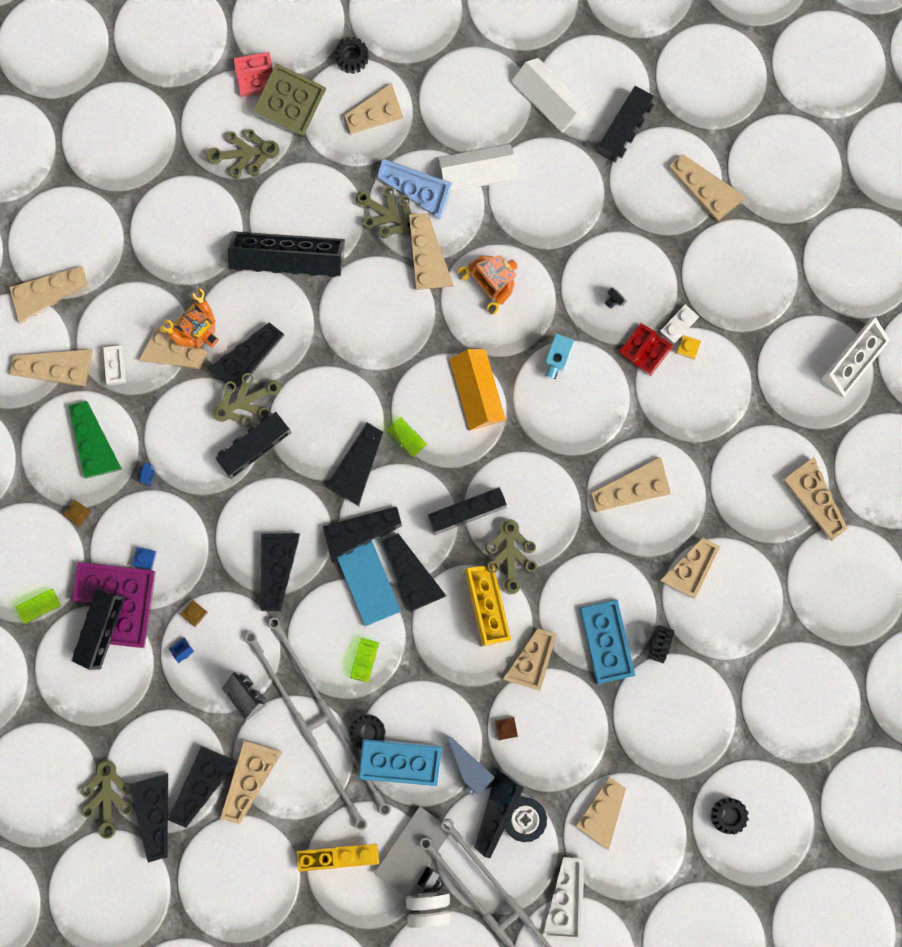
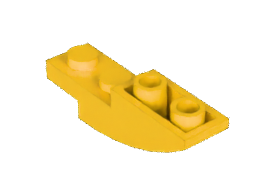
(338, 857)

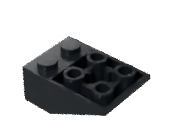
(243, 696)

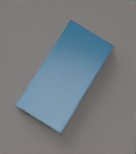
(369, 584)
(607, 641)
(399, 762)

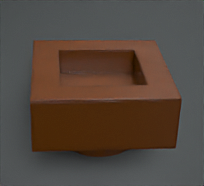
(506, 728)

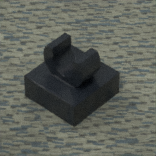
(616, 298)
(430, 879)

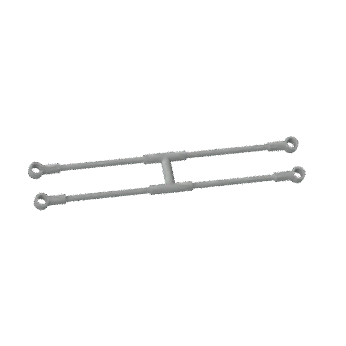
(307, 728)
(517, 910)

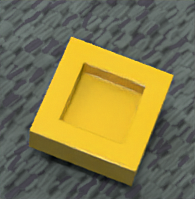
(688, 347)

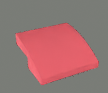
(253, 73)

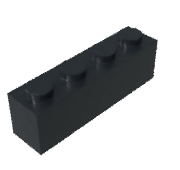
(625, 124)
(253, 445)
(467, 511)
(98, 628)

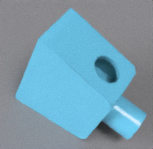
(560, 347)

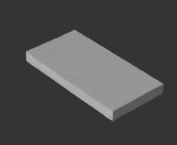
(406, 858)

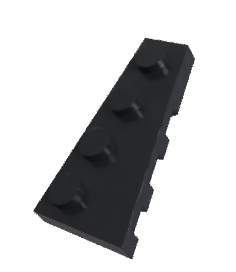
(246, 356)
(353, 472)
(358, 531)
(276, 565)
(413, 578)
(202, 781)
(500, 805)
(151, 809)

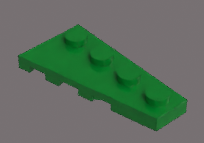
(92, 444)

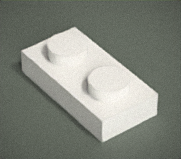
(679, 324)
(115, 365)

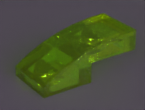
(406, 437)
(38, 606)
(364, 660)

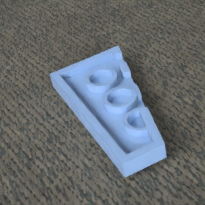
(418, 186)

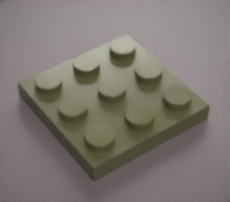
(289, 100)

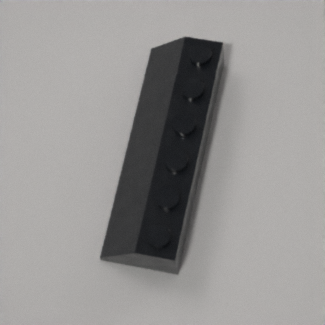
(286, 254)

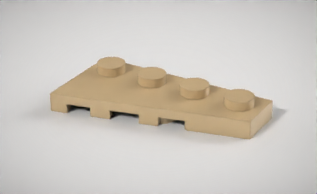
(708, 189)
(429, 262)
(39, 294)
(56, 367)
(635, 487)
(811, 490)
(249, 776)

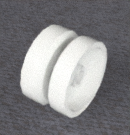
(428, 912)

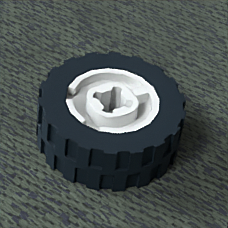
(527, 820)

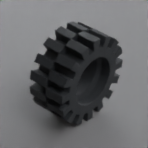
(351, 45)
(661, 644)
(366, 720)
(742, 816)

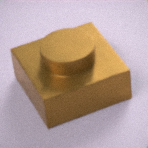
(77, 513)
(194, 613)

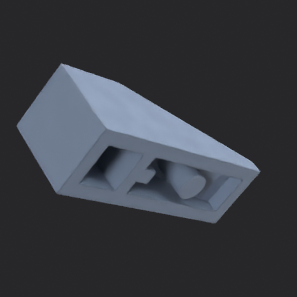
(472, 771)

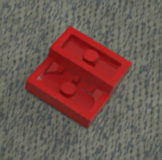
(645, 349)

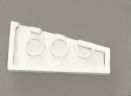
(566, 909)

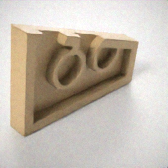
(375, 111)
(164, 350)
(692, 569)
(533, 661)
(603, 812)

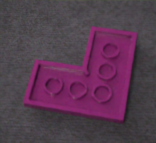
(130, 582)

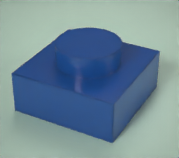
(146, 474)
(144, 558)
(181, 650)

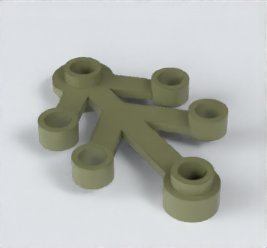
(245, 152)
(390, 214)
(243, 401)
(511, 552)
(106, 795)

